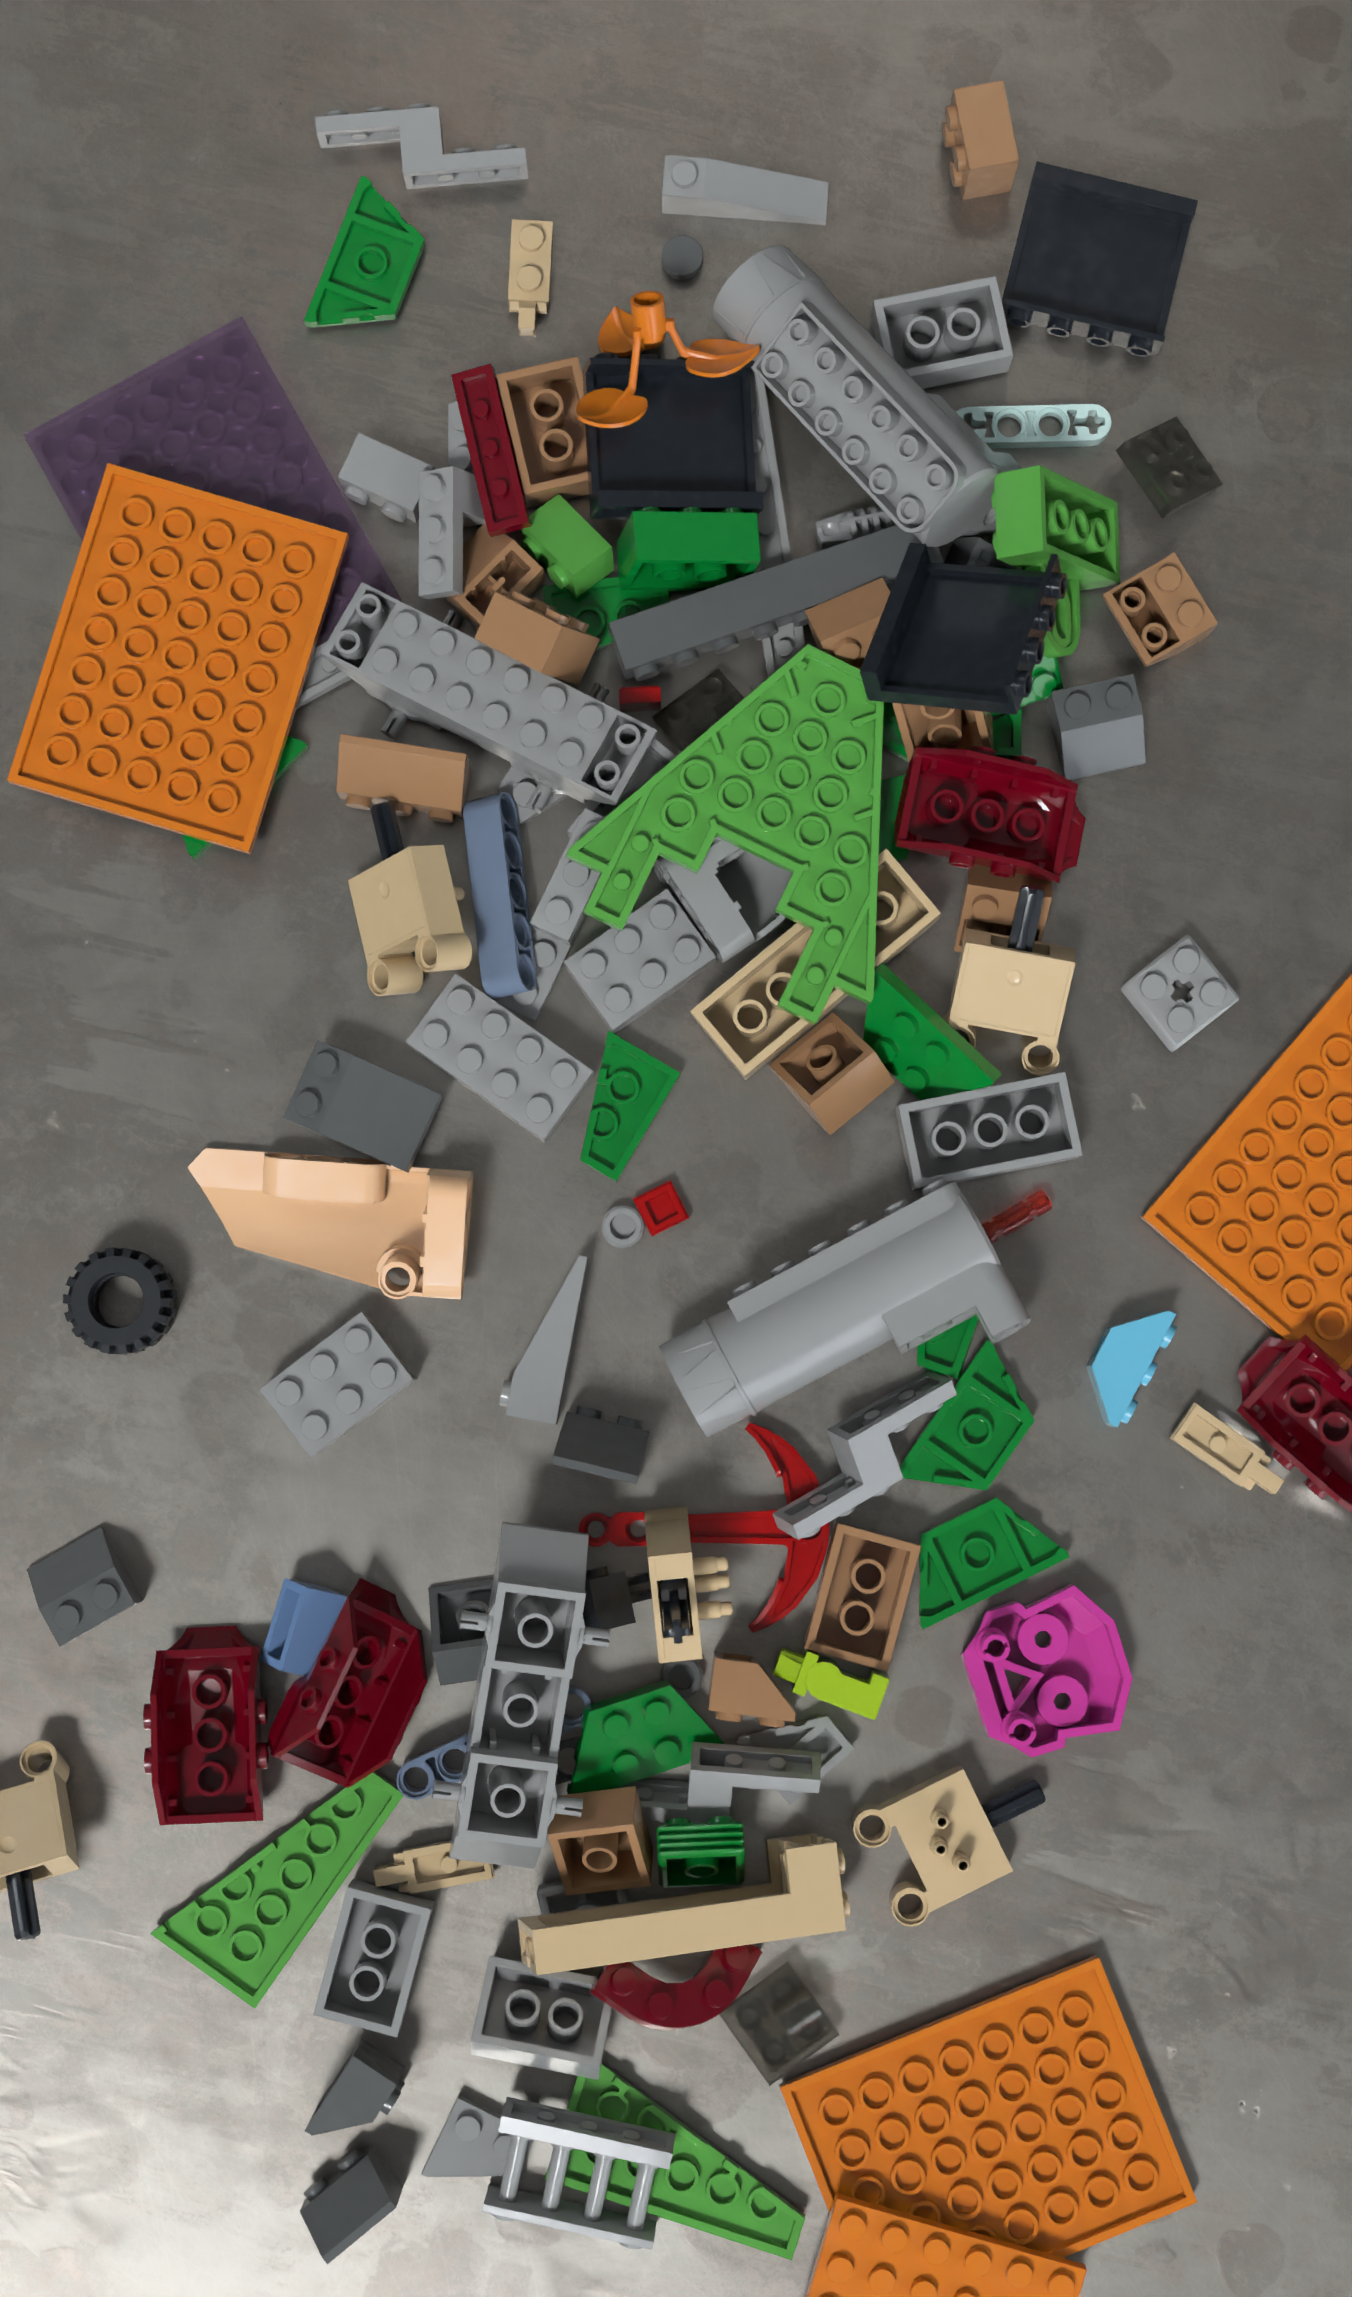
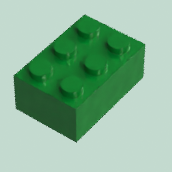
(686, 549)

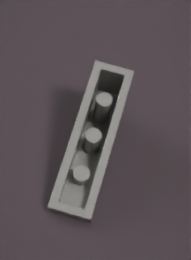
(740, 192)
(542, 1371)

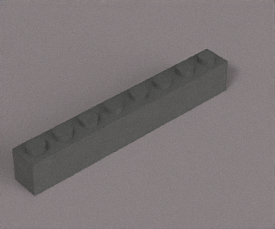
(755, 603)

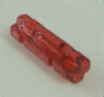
(1017, 1216)

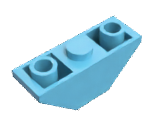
(1125, 1361)

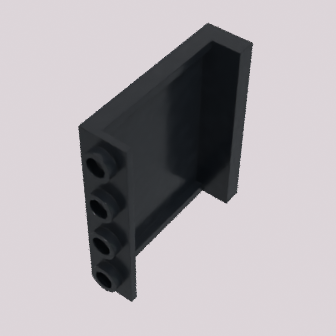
(1097, 259)
(685, 448)
(961, 634)

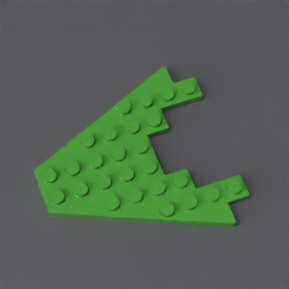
(789, 782)

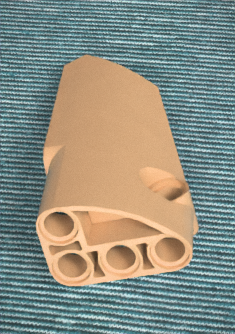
(345, 1215)

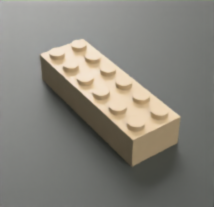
(743, 1010)

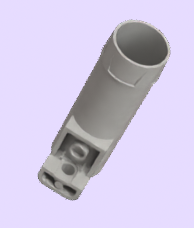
(860, 402)
(884, 1282)

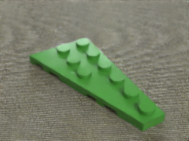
(266, 1906)
(700, 2186)

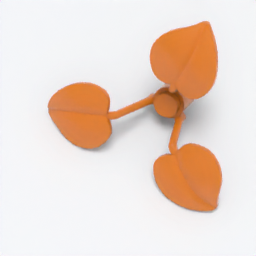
(646, 330)

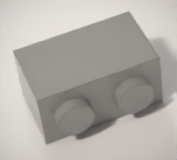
(382, 477)

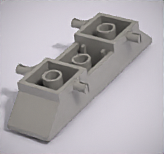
(457, 683)
(521, 1697)

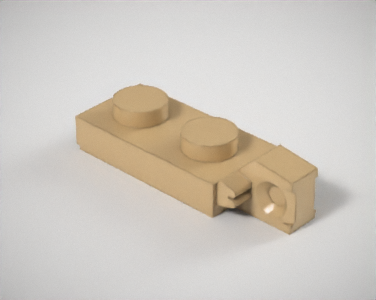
(530, 271)
(1225, 1450)
(430, 1869)

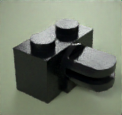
(608, 1597)

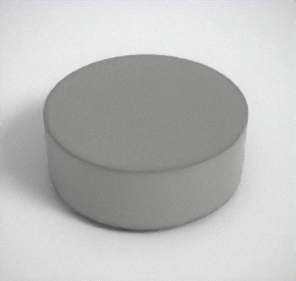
(622, 1227)

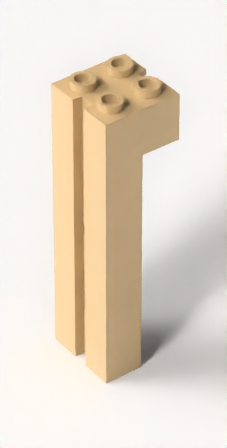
(797, 1902)

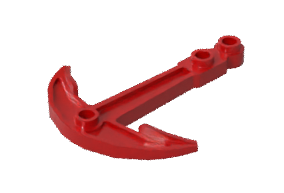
(747, 1527)

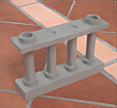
(589, 2133)

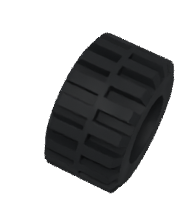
(84, 1301)

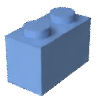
(300, 1625)

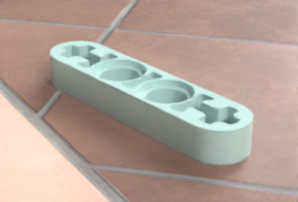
(1030, 433)

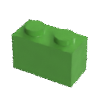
(567, 546)

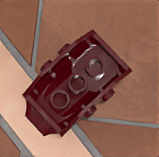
(989, 812)
(1303, 1410)
(357, 1694)
(207, 1729)

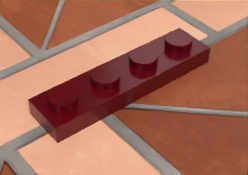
(491, 450)

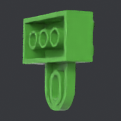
(1049, 515)

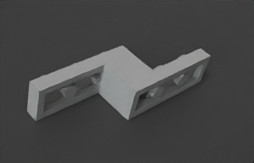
(421, 146)
(446, 506)
(557, 922)
(864, 1455)
(717, 1770)

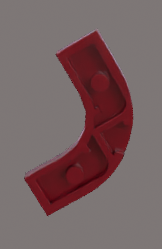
(677, 2004)

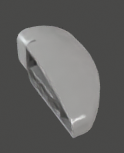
(728, 898)

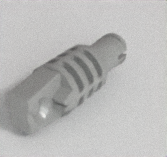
(851, 525)

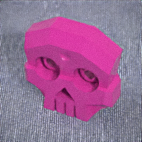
(1079, 1660)

